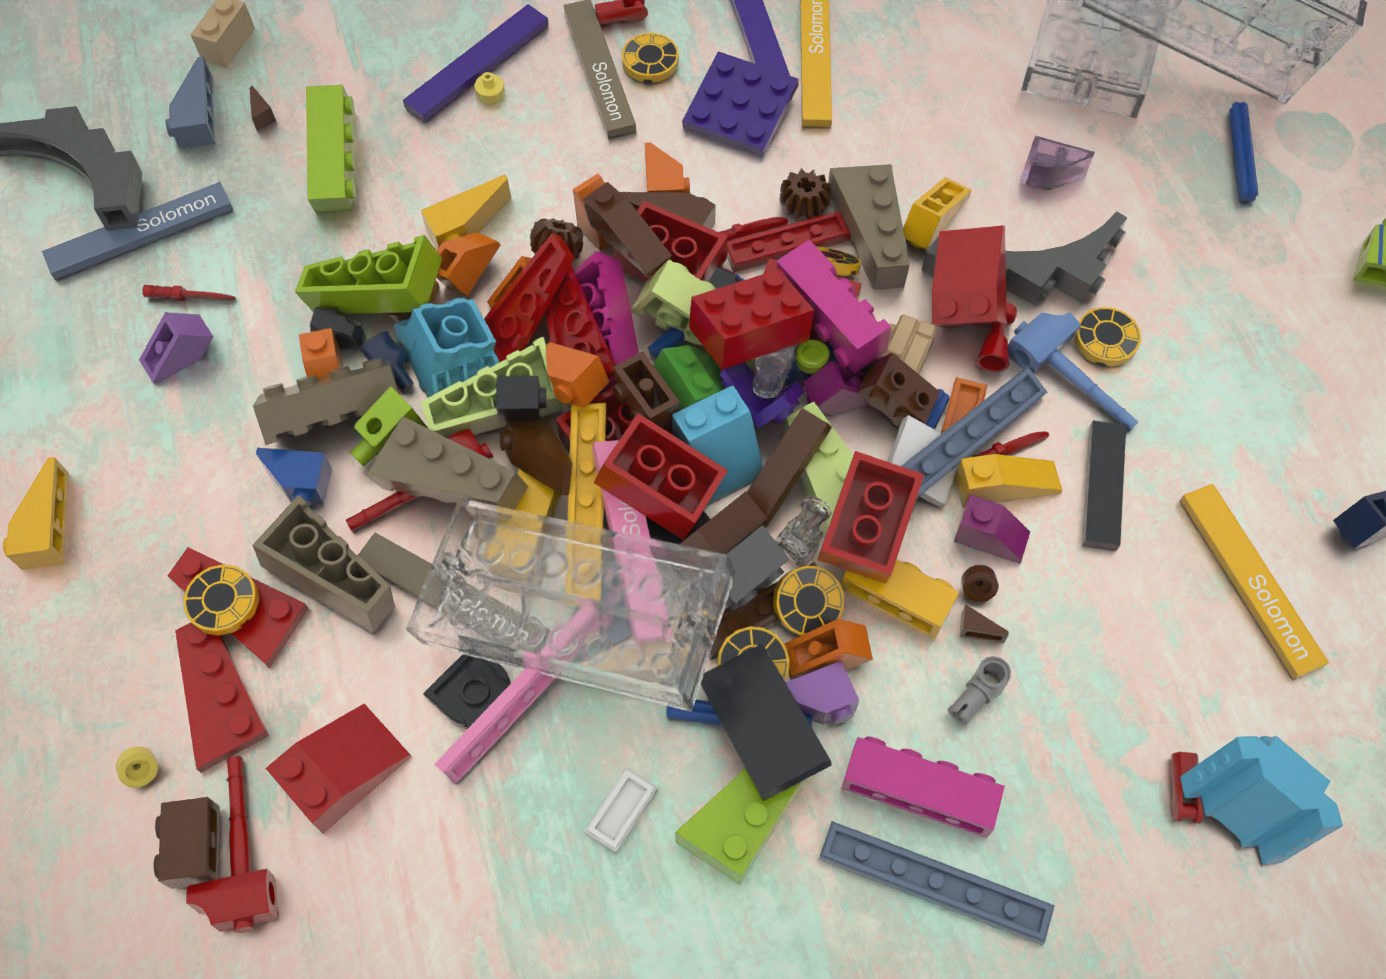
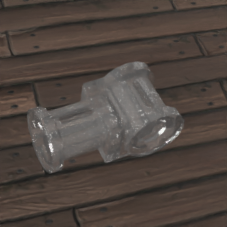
(802, 533)

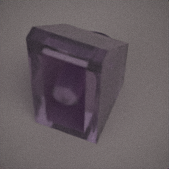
(1055, 164)

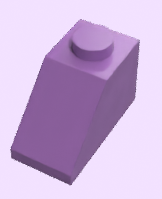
(175, 345)
(825, 694)

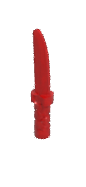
(739, 231)
(180, 294)
(1016, 444)

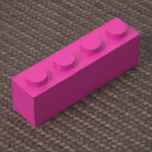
(923, 786)

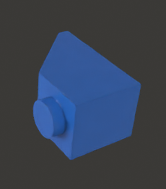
(298, 473)

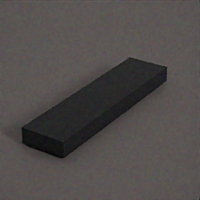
(1104, 485)

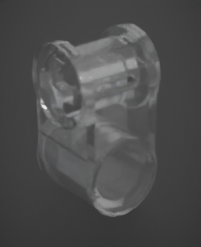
(772, 372)

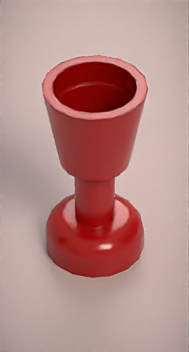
(994, 351)

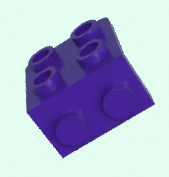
(761, 409)

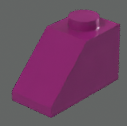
(836, 389)
(992, 529)

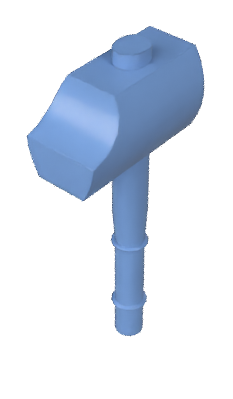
(1041, 343)

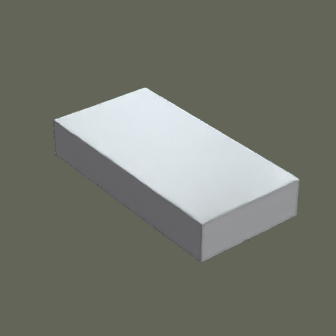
(621, 810)

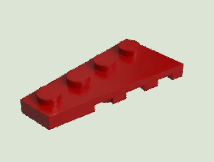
(528, 297)
(574, 324)
(274, 617)
(217, 701)

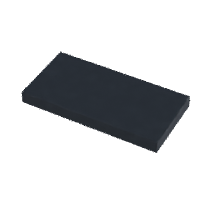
(764, 722)

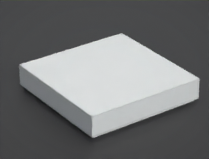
(909, 441)

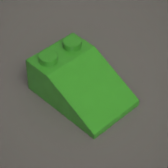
(689, 373)

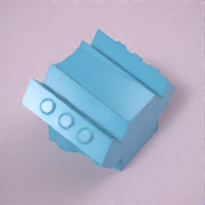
(446, 343)
(1264, 796)

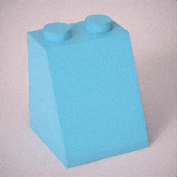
(725, 433)

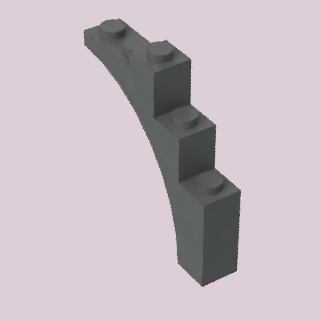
(66, 139)
(1069, 268)

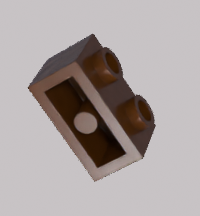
(898, 390)
(644, 391)
(187, 842)

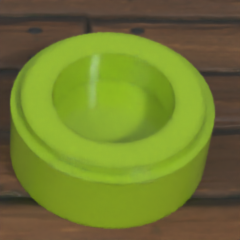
(812, 356)

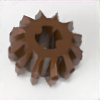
(805, 194)
(568, 231)

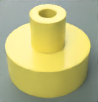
(489, 88)
(136, 767)

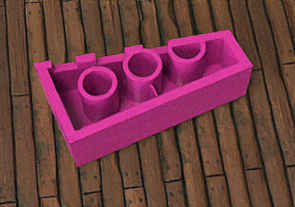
(607, 296)
(837, 312)

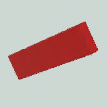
(777, 242)

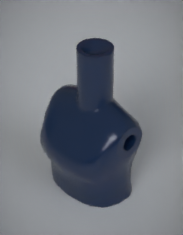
(384, 347)

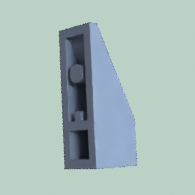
(192, 109)

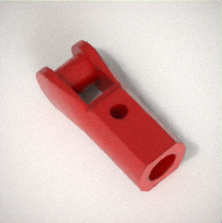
(620, 11)
(1181, 763)

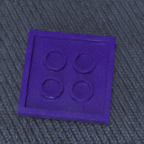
(740, 103)

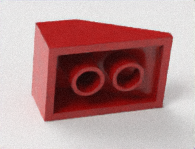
(970, 278)
(338, 766)

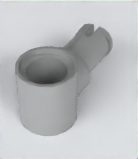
(980, 690)

